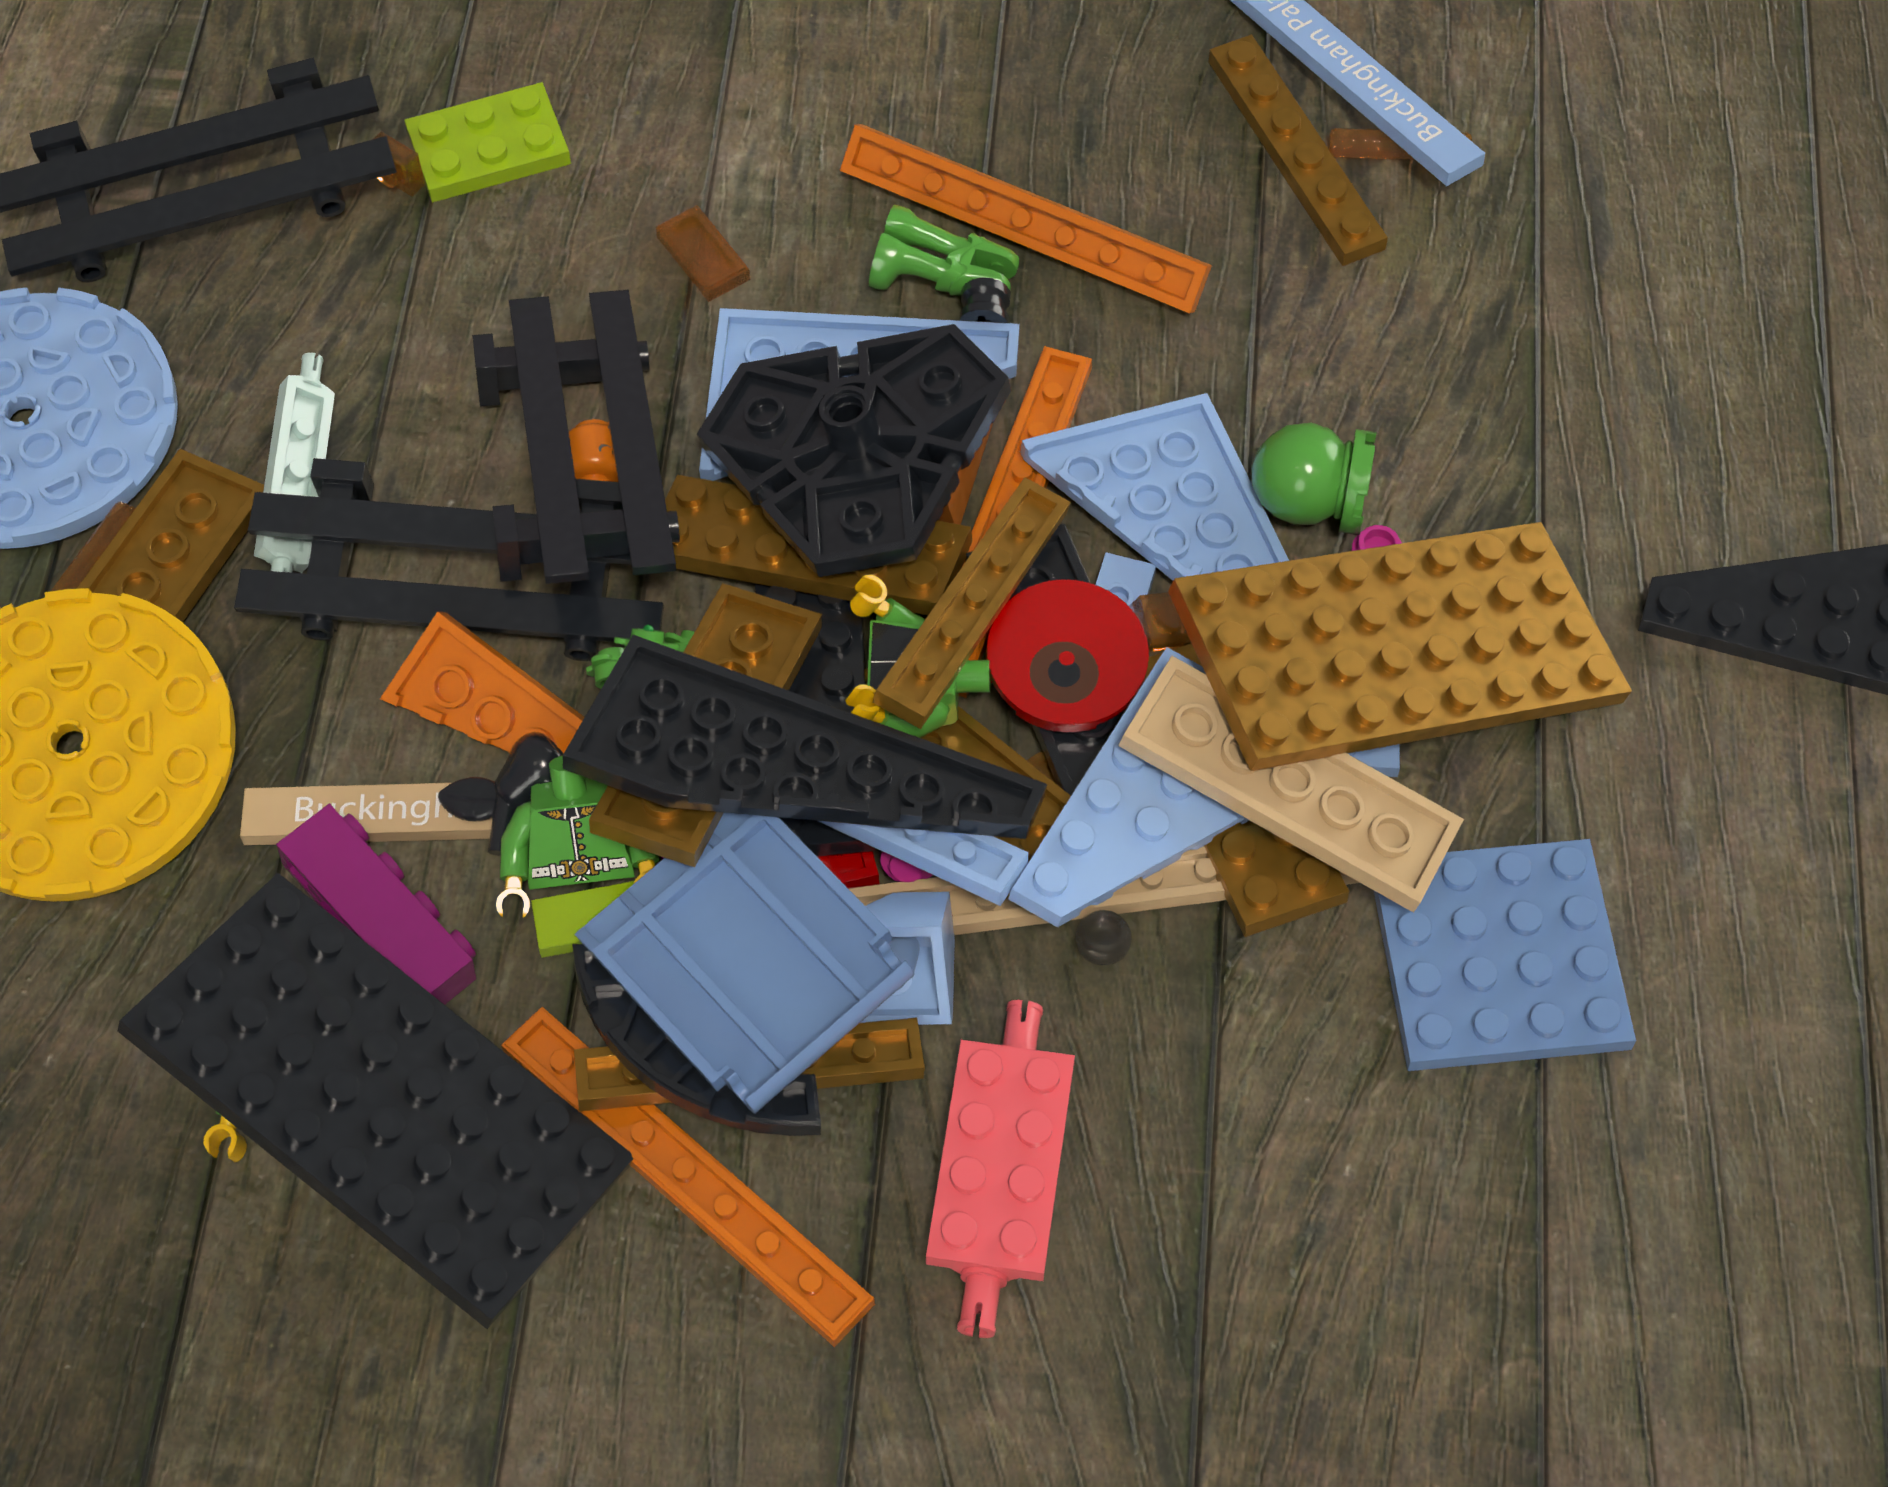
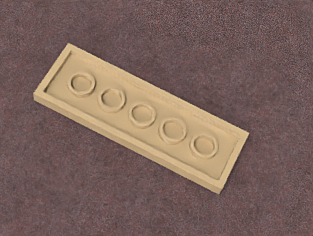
(1321, 805)

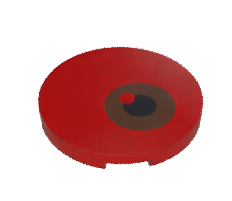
(1067, 655)

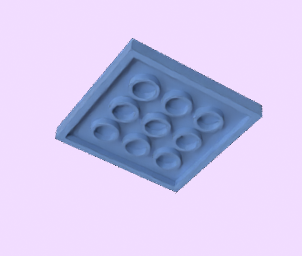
(1506, 960)

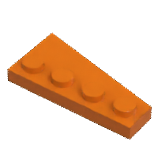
(477, 690)

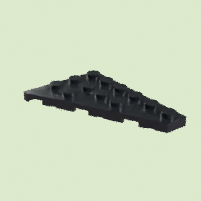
(1793, 613)

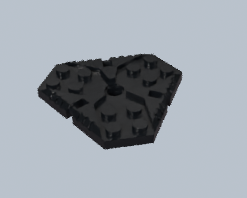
(857, 460)

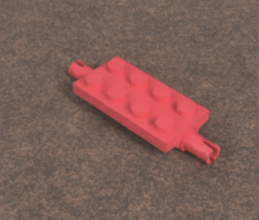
(1000, 1165)

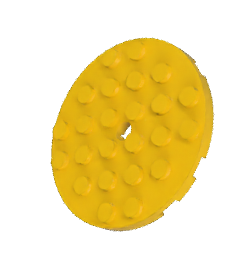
(151, 745)

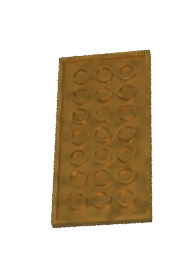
(1396, 644)

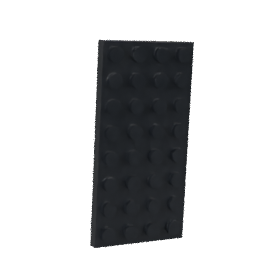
(378, 1097)

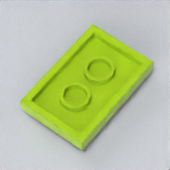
(487, 142)

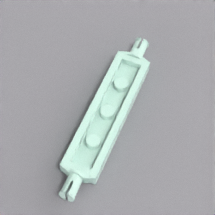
(297, 437)

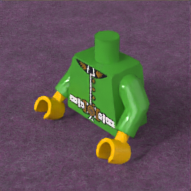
(553, 842)

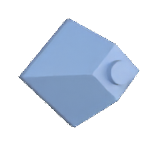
(925, 939)

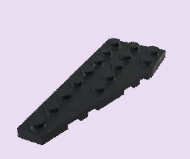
(744, 746)

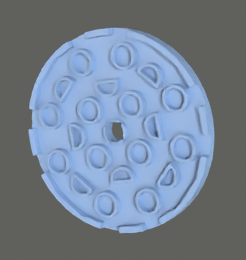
(97, 419)

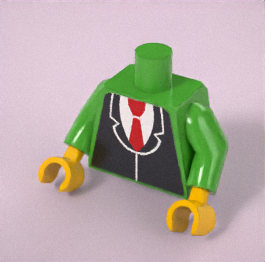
(888, 639)

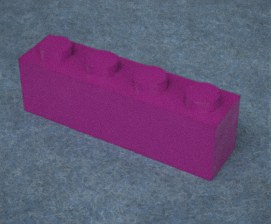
(367, 896)

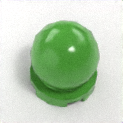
(1312, 474)

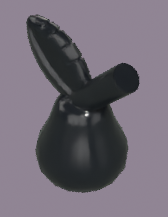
(485, 799)

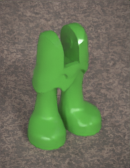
(965, 257)

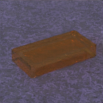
(703, 253)

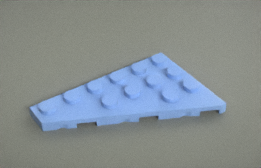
(764, 334)
(1163, 486)
(1117, 827)

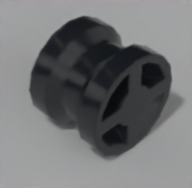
(985, 301)

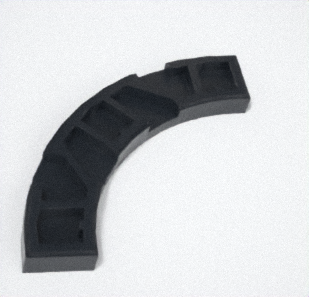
(670, 1074)

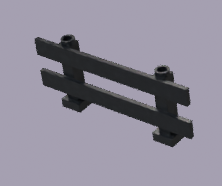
(72, 168)
(539, 368)
(348, 516)

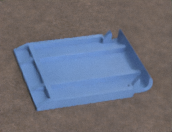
(748, 956)

